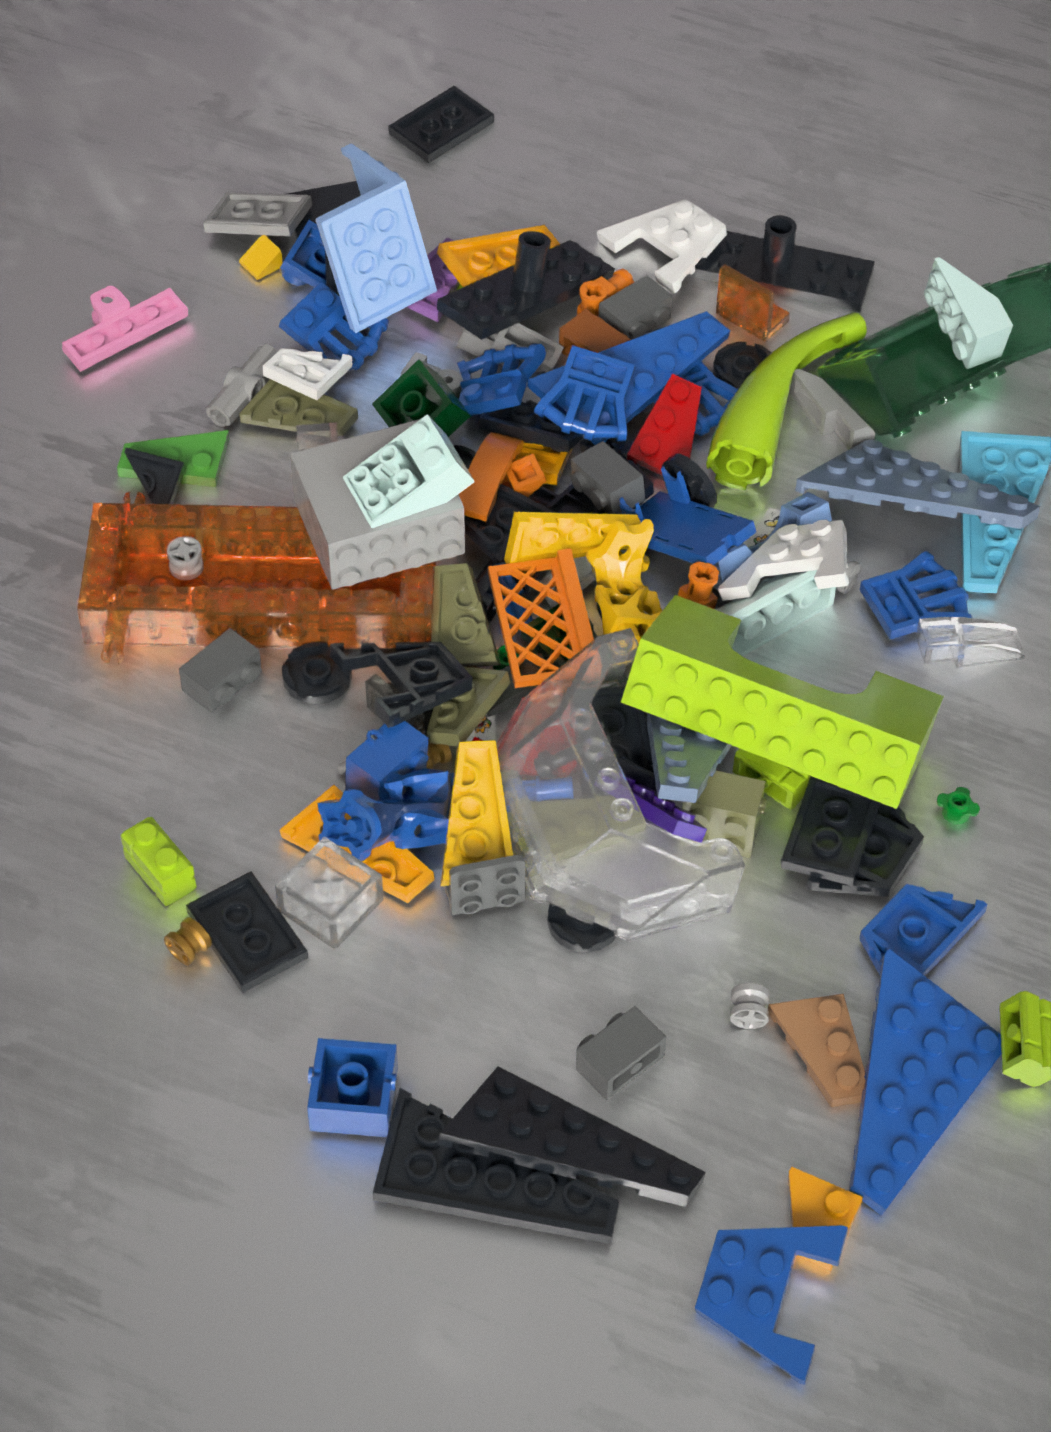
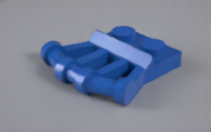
(319, 316)
(596, 377)
(704, 378)
(503, 389)
(897, 600)

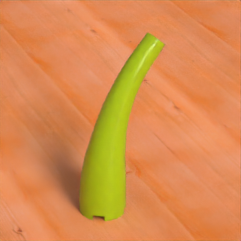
(751, 425)

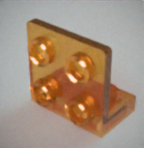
(748, 304)

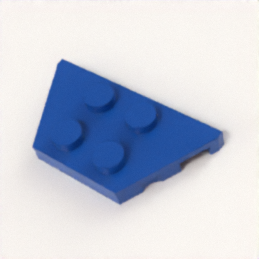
(919, 927)

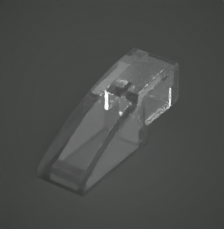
(967, 641)

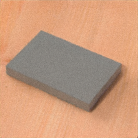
(257, 214)

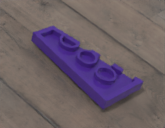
(666, 813)

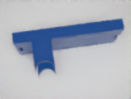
(689, 528)

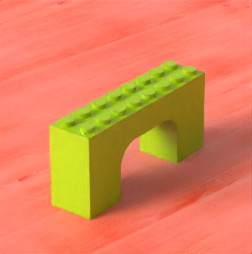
(849, 740)

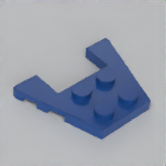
(749, 1282)

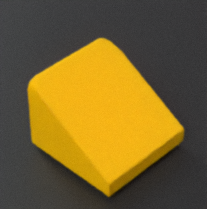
(262, 258)

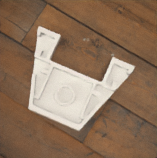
(677, 230)
(793, 550)

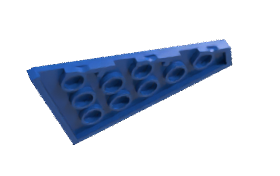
(918, 1076)

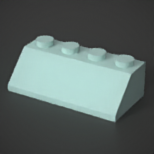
(776, 608)

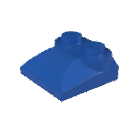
(306, 258)

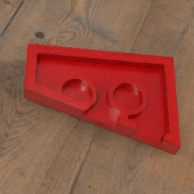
(668, 426)

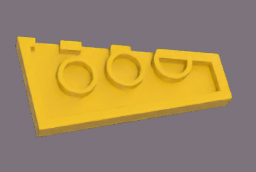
(542, 534)
(477, 809)

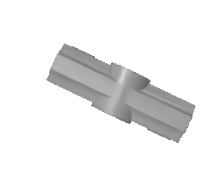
(240, 387)

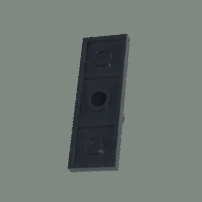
(790, 268)
(529, 287)

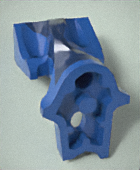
(392, 819)

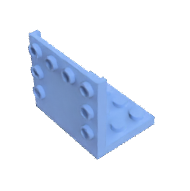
(375, 245)

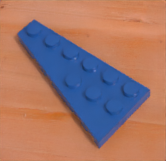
(655, 357)

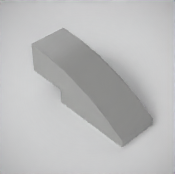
(516, 335)
(828, 409)

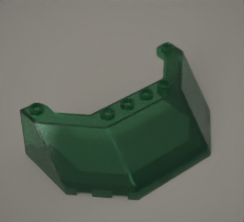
(913, 363)

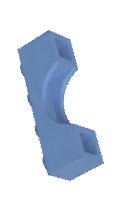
(800, 511)

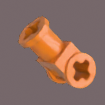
(600, 289)
(701, 581)

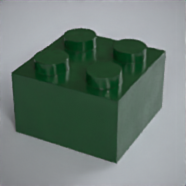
(421, 393)

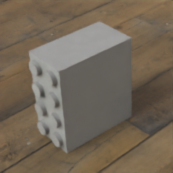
(341, 534)

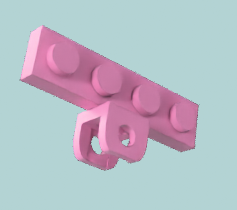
(121, 326)

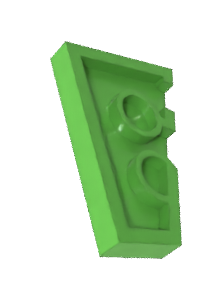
(200, 453)

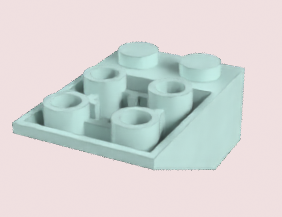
(968, 315)
(408, 475)

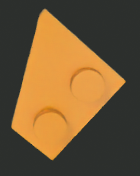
(820, 1204)

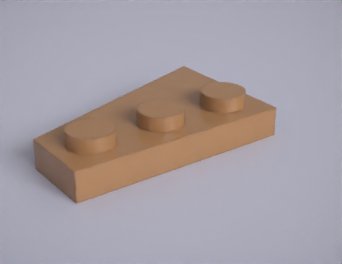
(826, 1043)

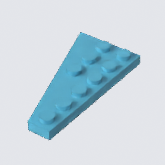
(1015, 467)

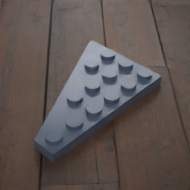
(879, 473)

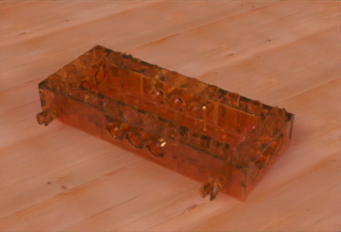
(246, 547)

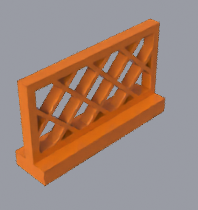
(572, 609)

